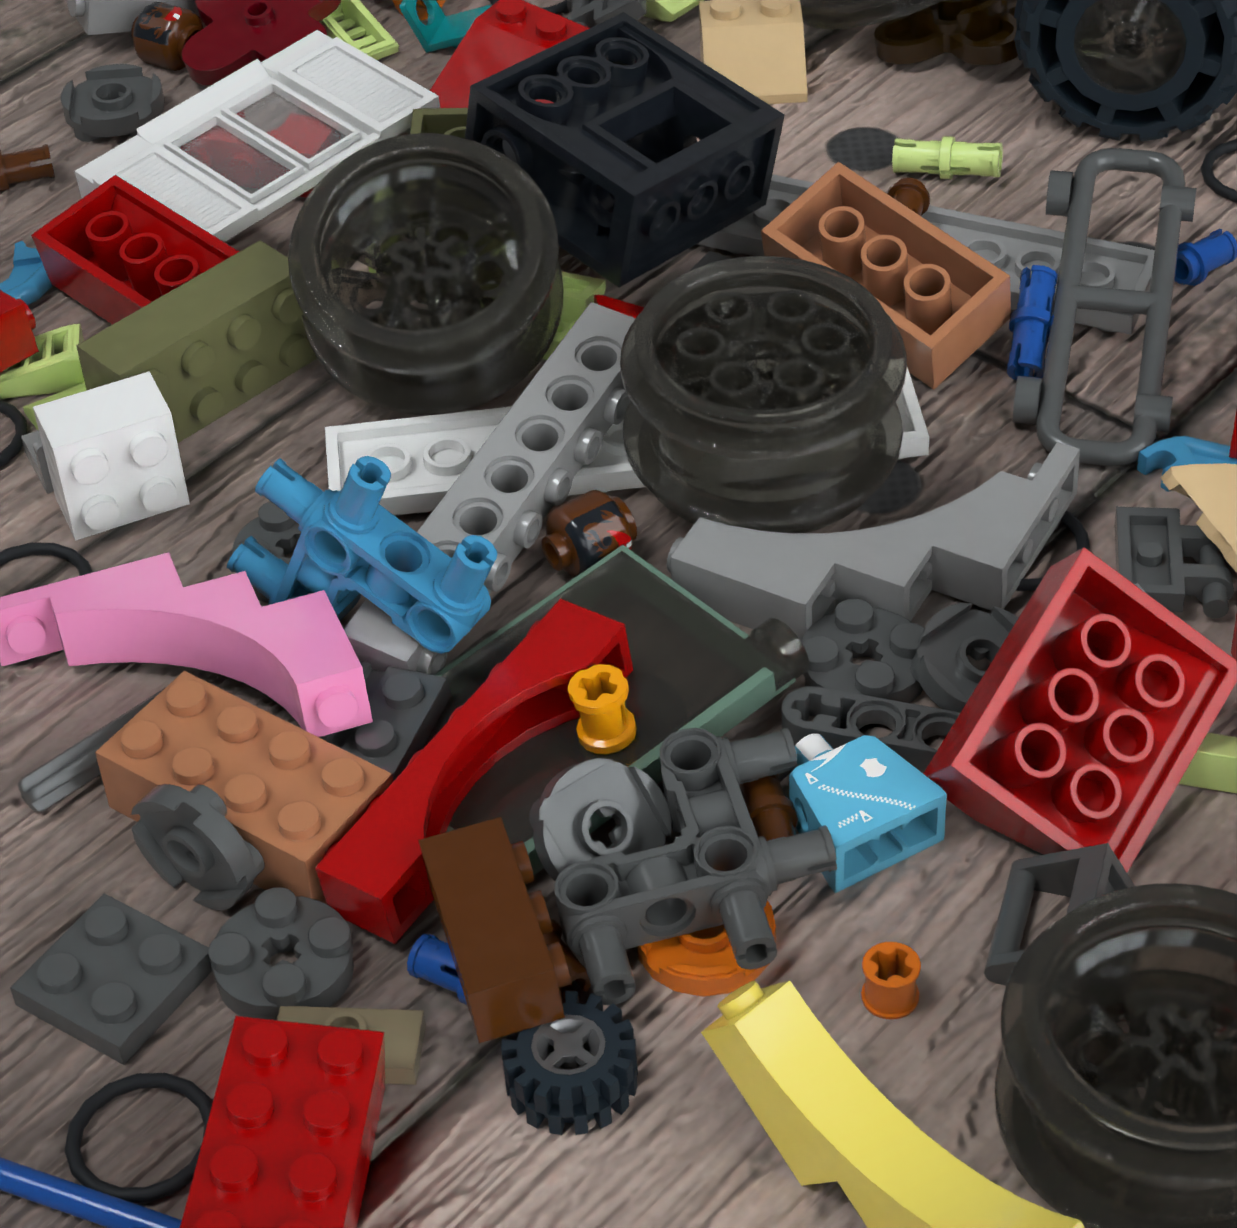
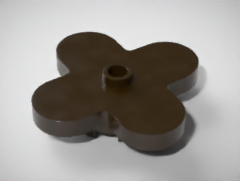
(969, 29)

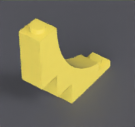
(844, 1129)

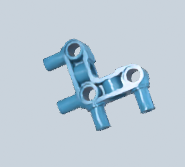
(362, 549)

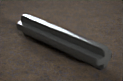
(72, 767)

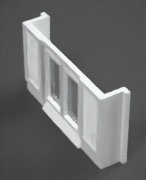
(263, 134)

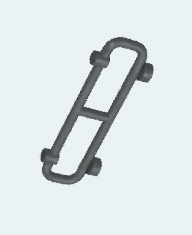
(1071, 196)

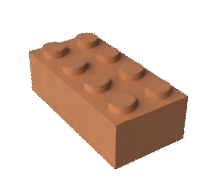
(924, 279)
(278, 782)

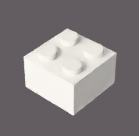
(112, 455)

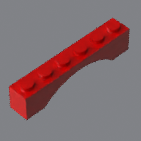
(378, 866)

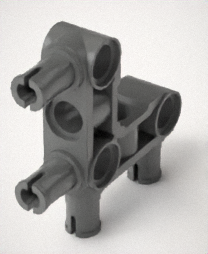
(704, 878)

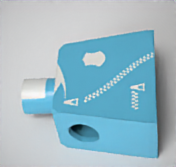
(869, 801)

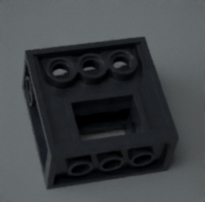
(629, 134)

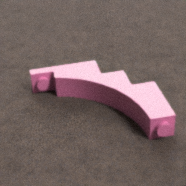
(218, 626)

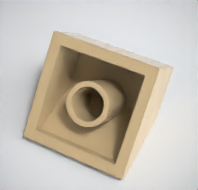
(756, 46)

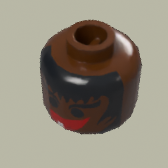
(162, 33)
(587, 531)

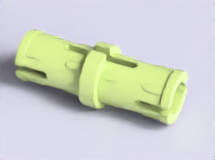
(947, 157)

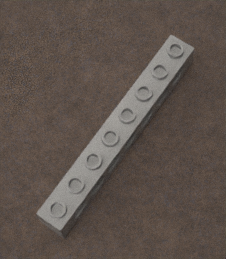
(517, 472)

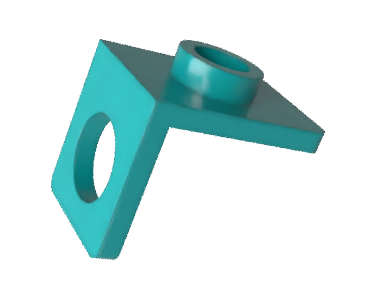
(440, 30)

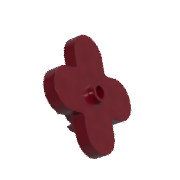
(248, 31)

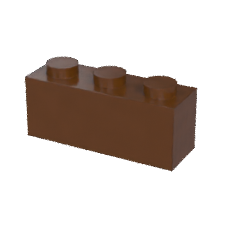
(495, 928)

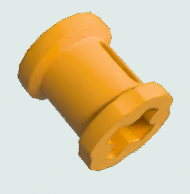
(600, 698)

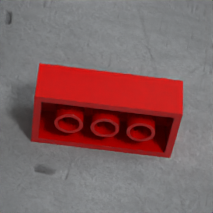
(289, 1128)

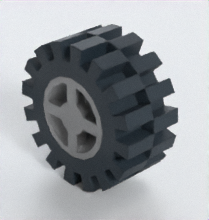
(575, 1093)

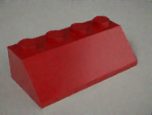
(124, 250)

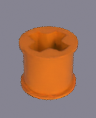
(890, 980)

